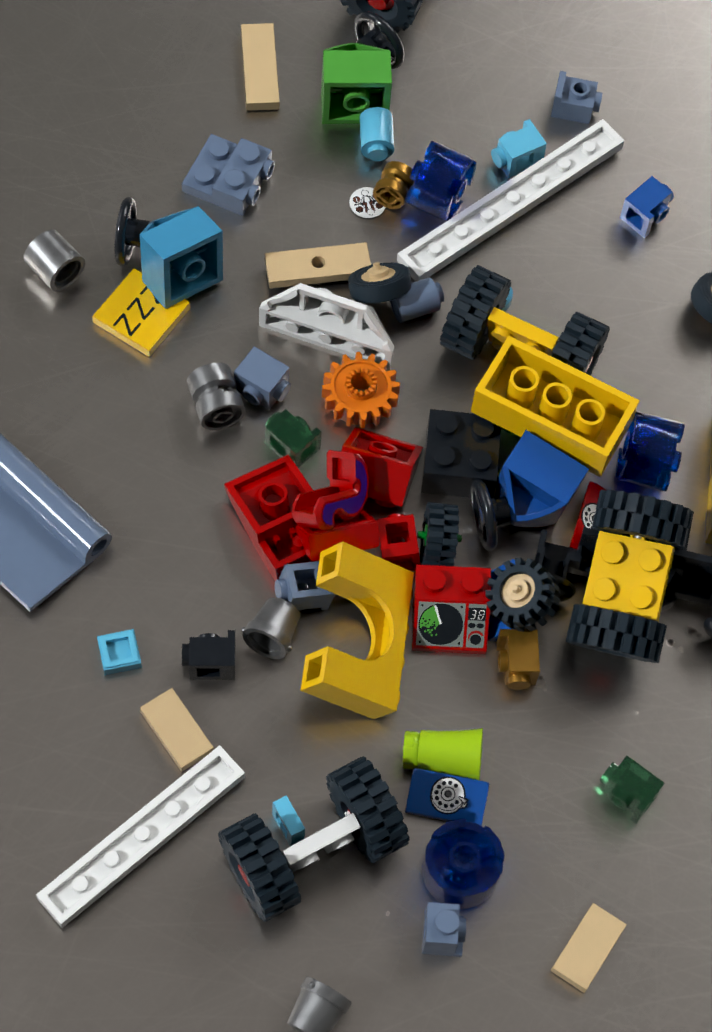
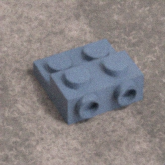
(229, 173)

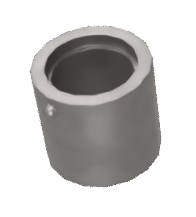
(54, 260)

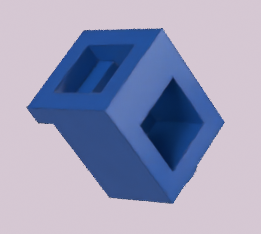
(646, 206)

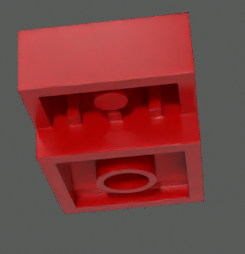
(265, 510)

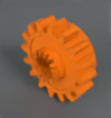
(360, 407)

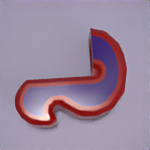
(341, 499)

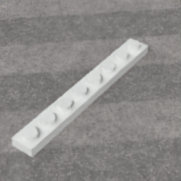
(510, 201)

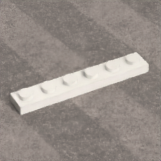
(140, 836)

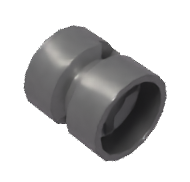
(215, 396)

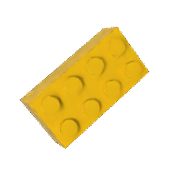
(554, 403)

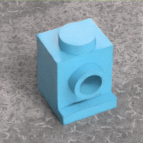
(519, 149)

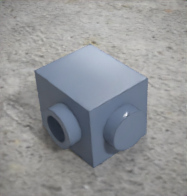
(262, 379)

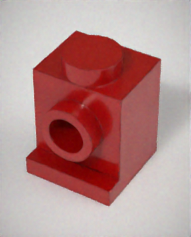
(399, 540)

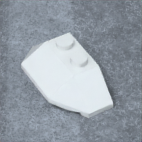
(327, 322)

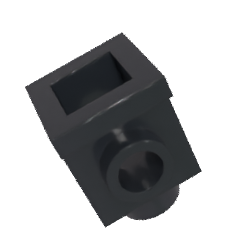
(210, 656)

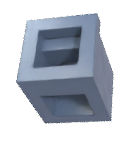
(575, 99)
(302, 577)
(443, 930)

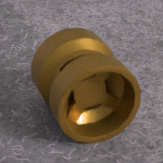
(393, 186)

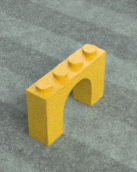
(384, 597)

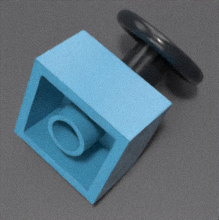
(177, 251)

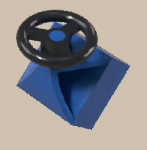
(531, 489)

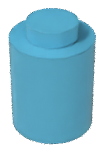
(376, 133)

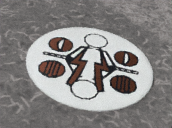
(364, 204)

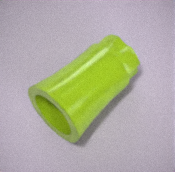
(444, 751)

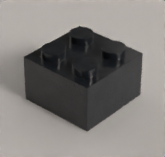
(458, 452)

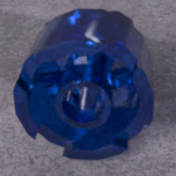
(440, 181)
(650, 452)
(470, 845)

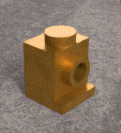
(518, 657)

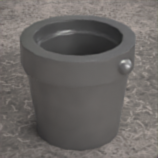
(272, 628)
(317, 1007)

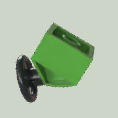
(360, 72)

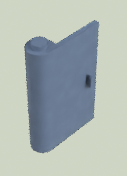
(42, 531)

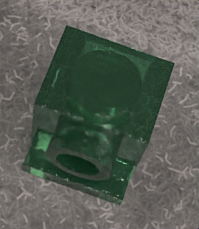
(292, 436)
(631, 787)

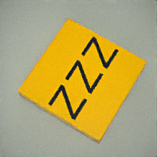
(138, 316)

